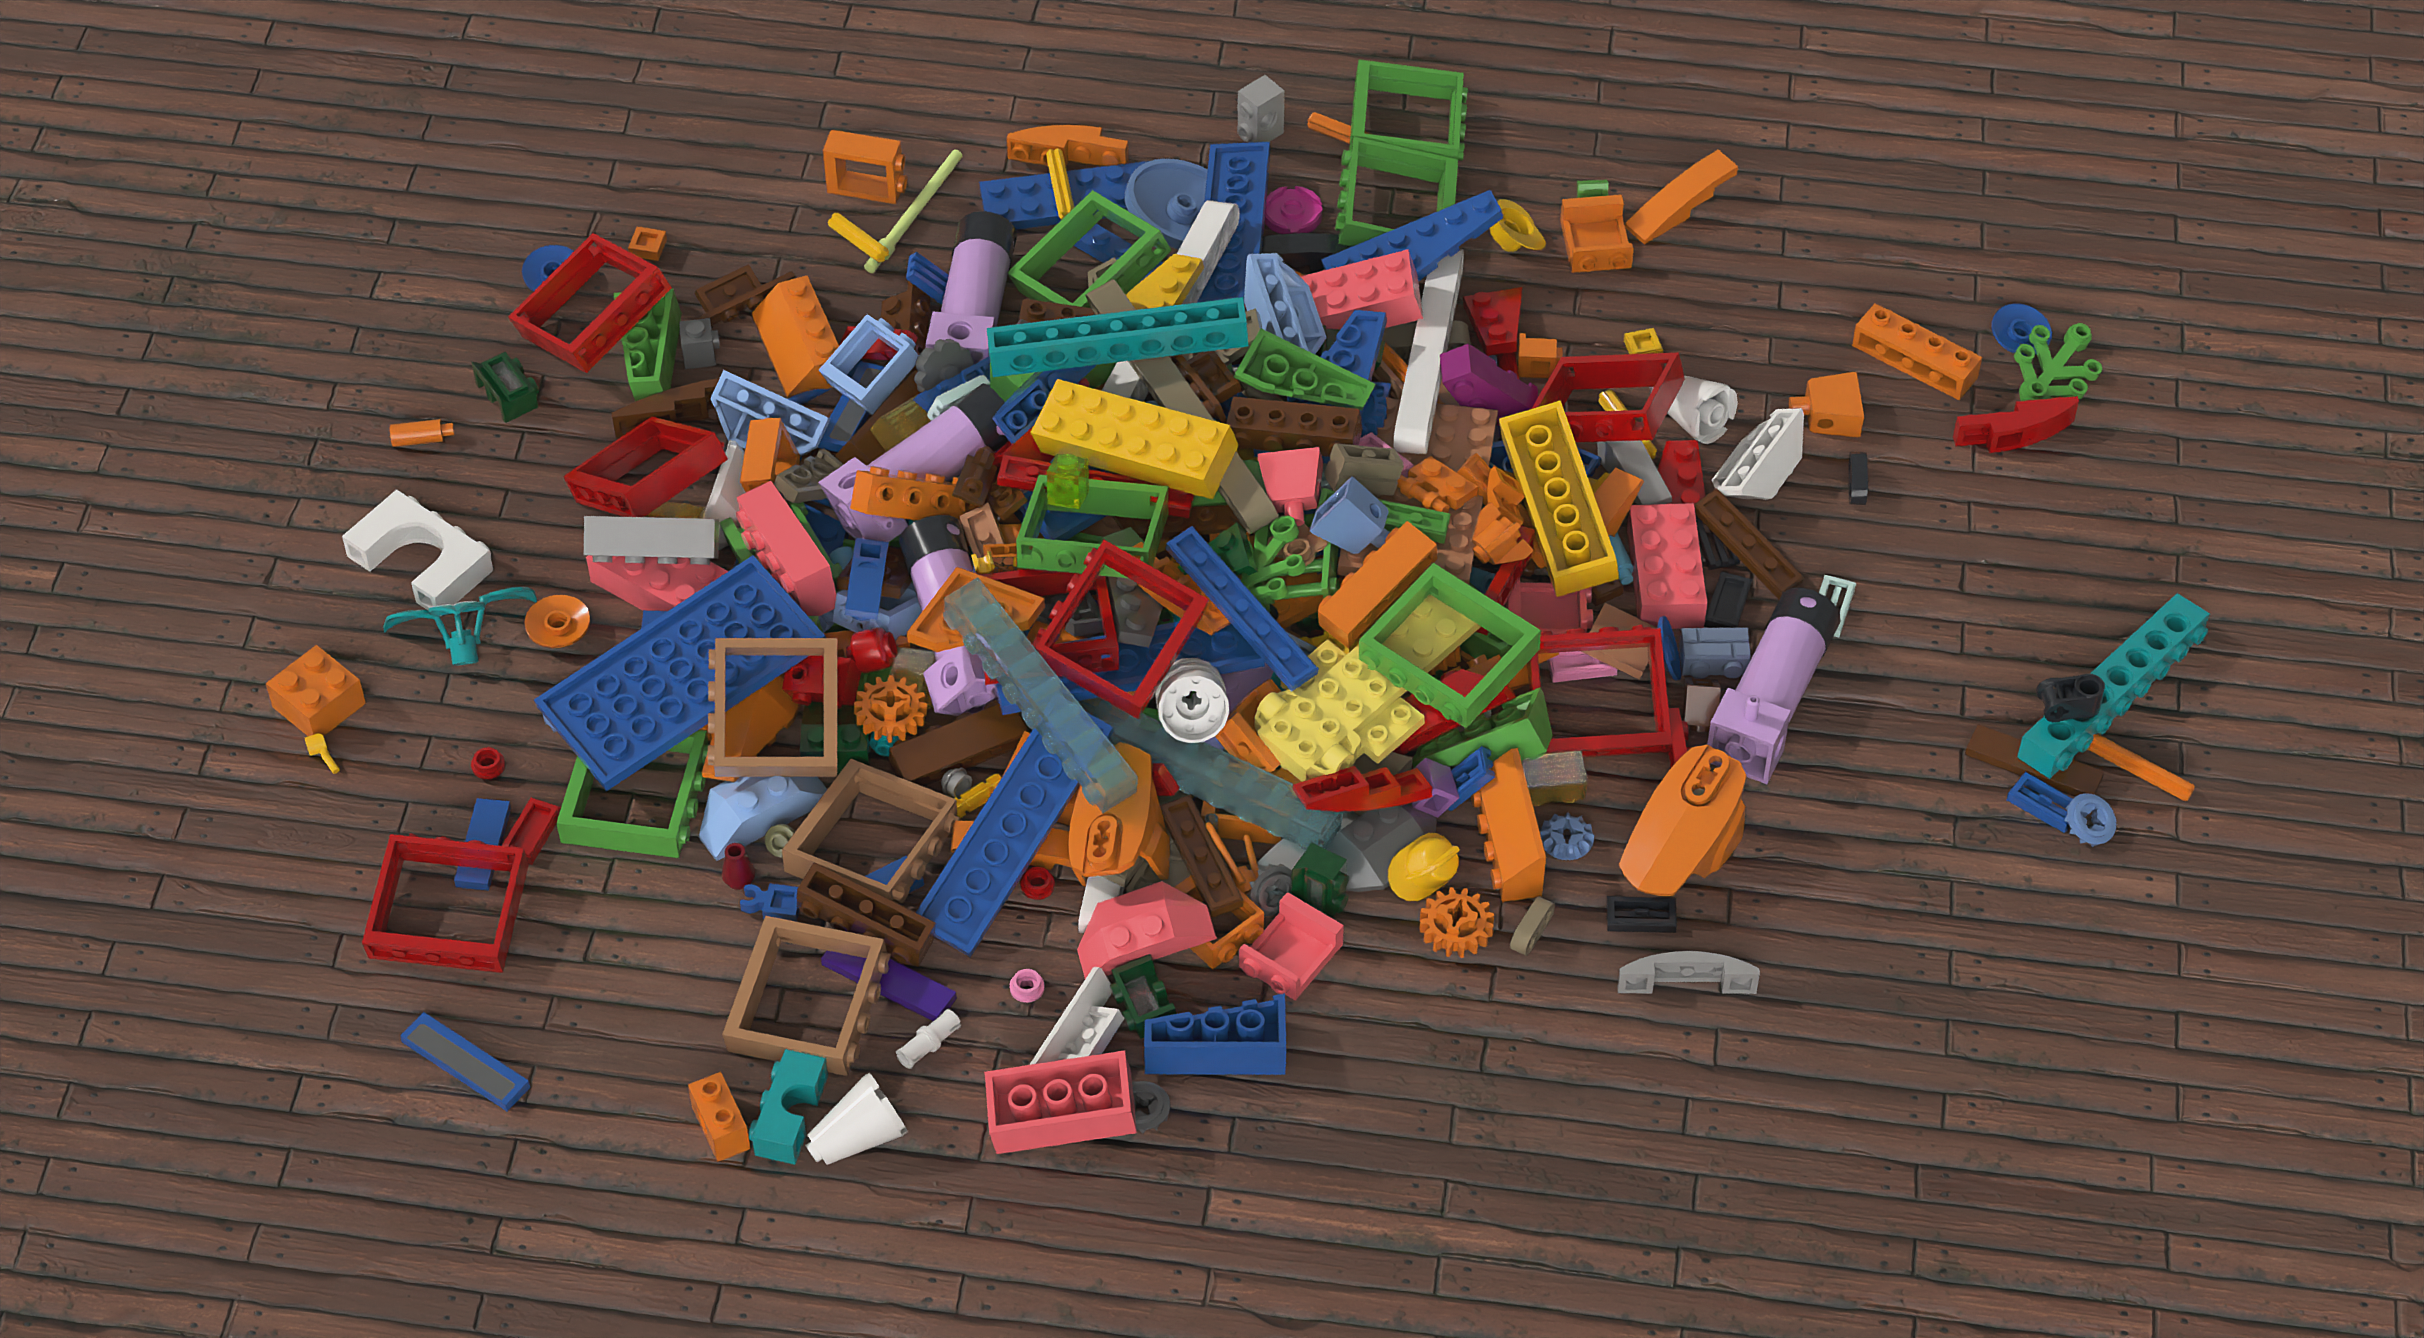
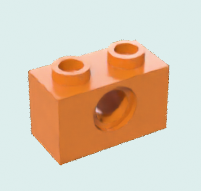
(719, 1116)

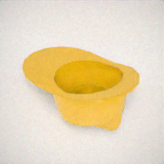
(1516, 229)
(1423, 867)

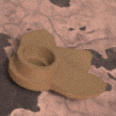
(1305, 545)

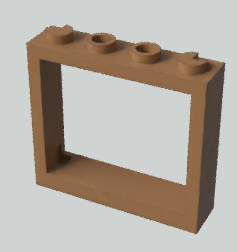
(773, 766)
(890, 789)
(774, 931)

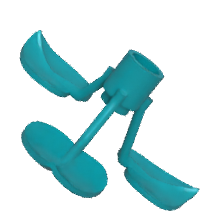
(462, 643)

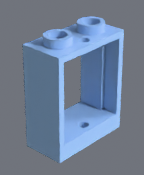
(854, 348)
(897, 620)

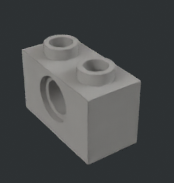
(1260, 111)

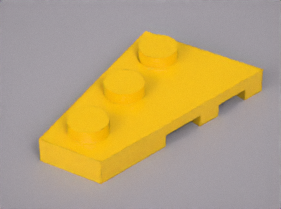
(1167, 284)

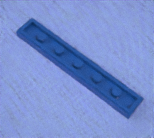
(1242, 608)

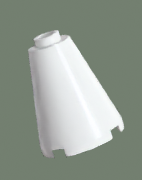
(1703, 408)
(856, 1124)

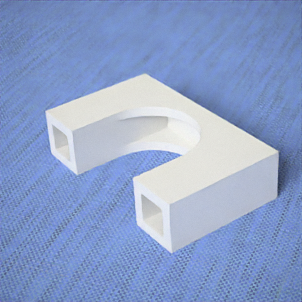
(404, 521)

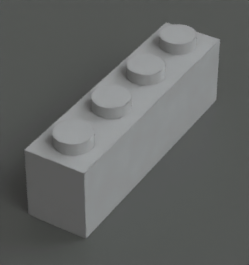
(651, 538)

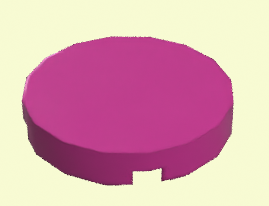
(1293, 210)

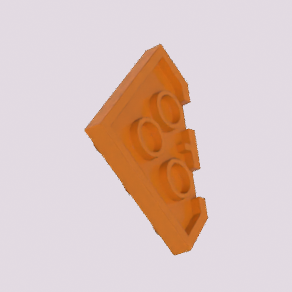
(934, 633)

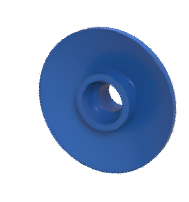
(543, 263)
(2014, 324)
(1670, 649)

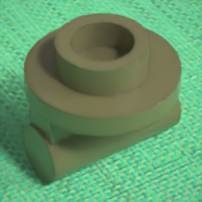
(777, 838)

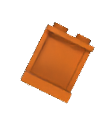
(1595, 233)
(1239, 732)

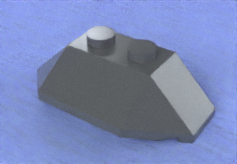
(1375, 839)

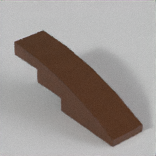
(675, 405)

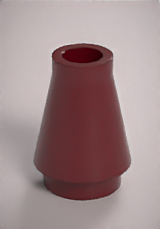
(737, 867)

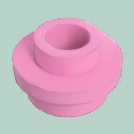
(1024, 978)

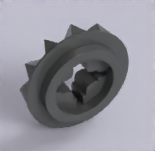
(1274, 875)
(1158, 1101)

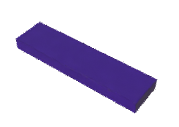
(898, 985)

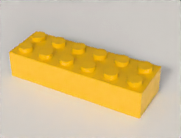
(1135, 438)
(1559, 499)

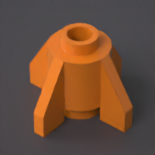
(1496, 539)

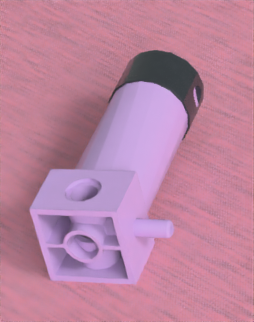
(975, 282)
(933, 449)
(931, 554)
(1756, 716)

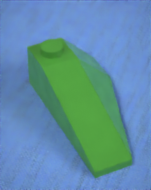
(1294, 372)
(1520, 725)

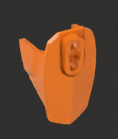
(1131, 828)
(1685, 831)

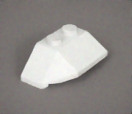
(1763, 457)
(727, 487)

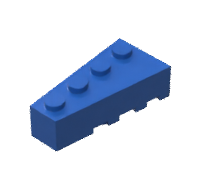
(1219, 1041)

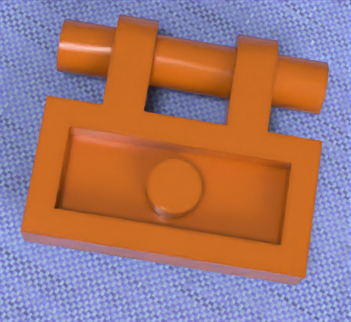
(1436, 486)

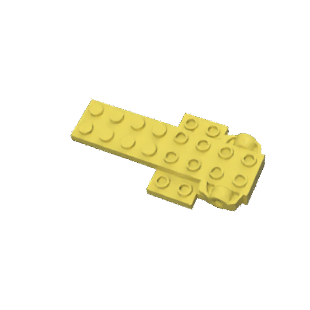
(1355, 708)

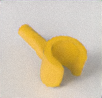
(316, 745)

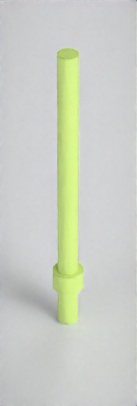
(915, 208)

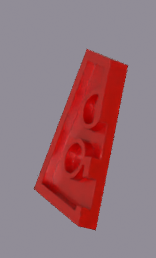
(1495, 319)
(1682, 471)

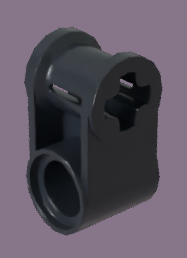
(2072, 698)

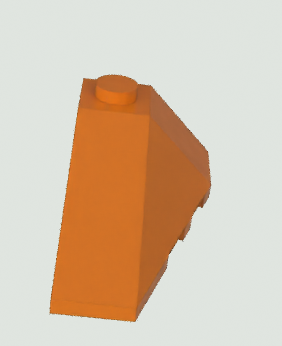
(755, 723)

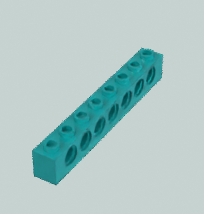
(1117, 337)
(2126, 676)

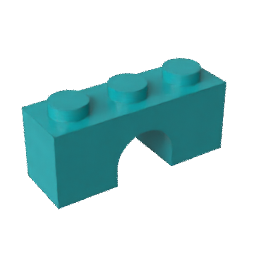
(794, 1081)

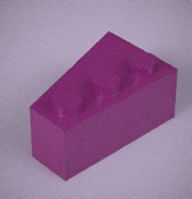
(1479, 383)

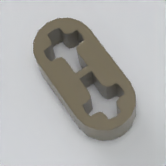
(1532, 926)

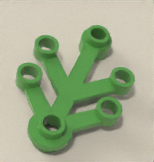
(2036, 388)
(1284, 531)

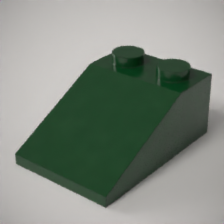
(850, 737)

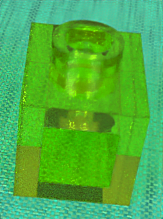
(1067, 481)

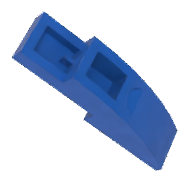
(1025, 404)
(866, 579)

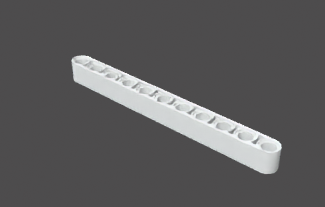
(1205, 240)
(1424, 367)

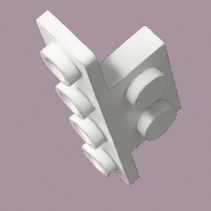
(1084, 1025)

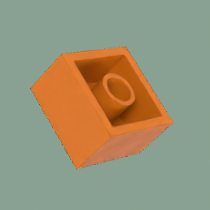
(315, 692)

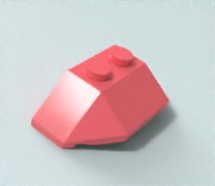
(1142, 923)

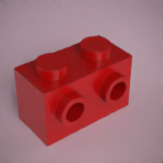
(806, 681)

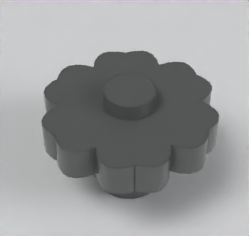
(941, 363)

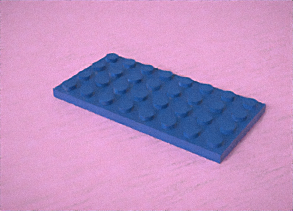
(656, 682)

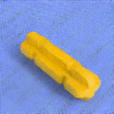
(977, 795)

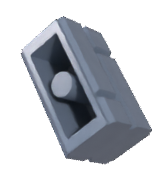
(1714, 651)

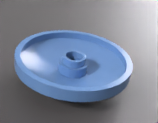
(1167, 196)

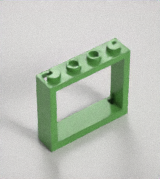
(1415, 82)
(1392, 160)
(1125, 271)
(1103, 498)
(1474, 606)
(629, 837)

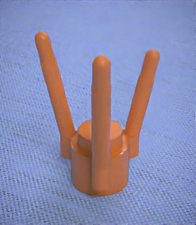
(1240, 875)

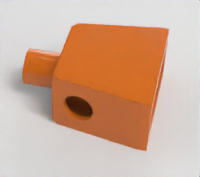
(1832, 405)

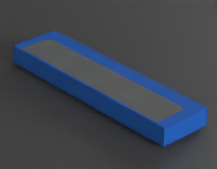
(847, 415)
(465, 1061)

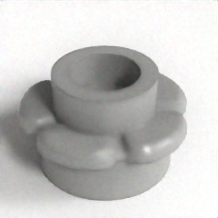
(956, 782)

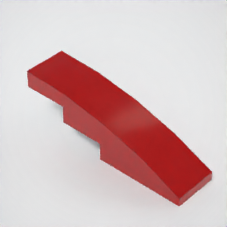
(1362, 792)

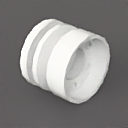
(1198, 717)

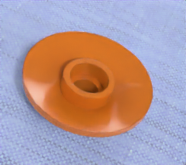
(554, 612)

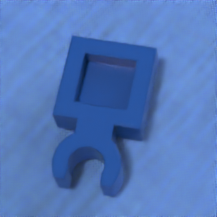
(777, 902)

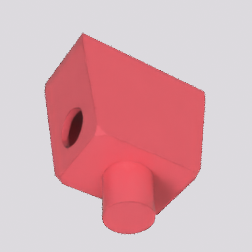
(1292, 480)

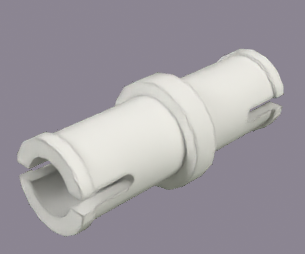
(928, 1038)

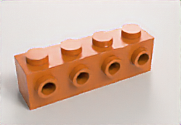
(1917, 351)
(906, 495)
(1377, 584)

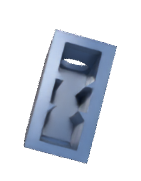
(1351, 518)

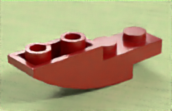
(2024, 426)

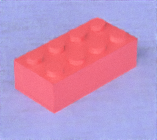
(1374, 285)
(786, 549)
(1667, 564)
(652, 584)
(1060, 1102)

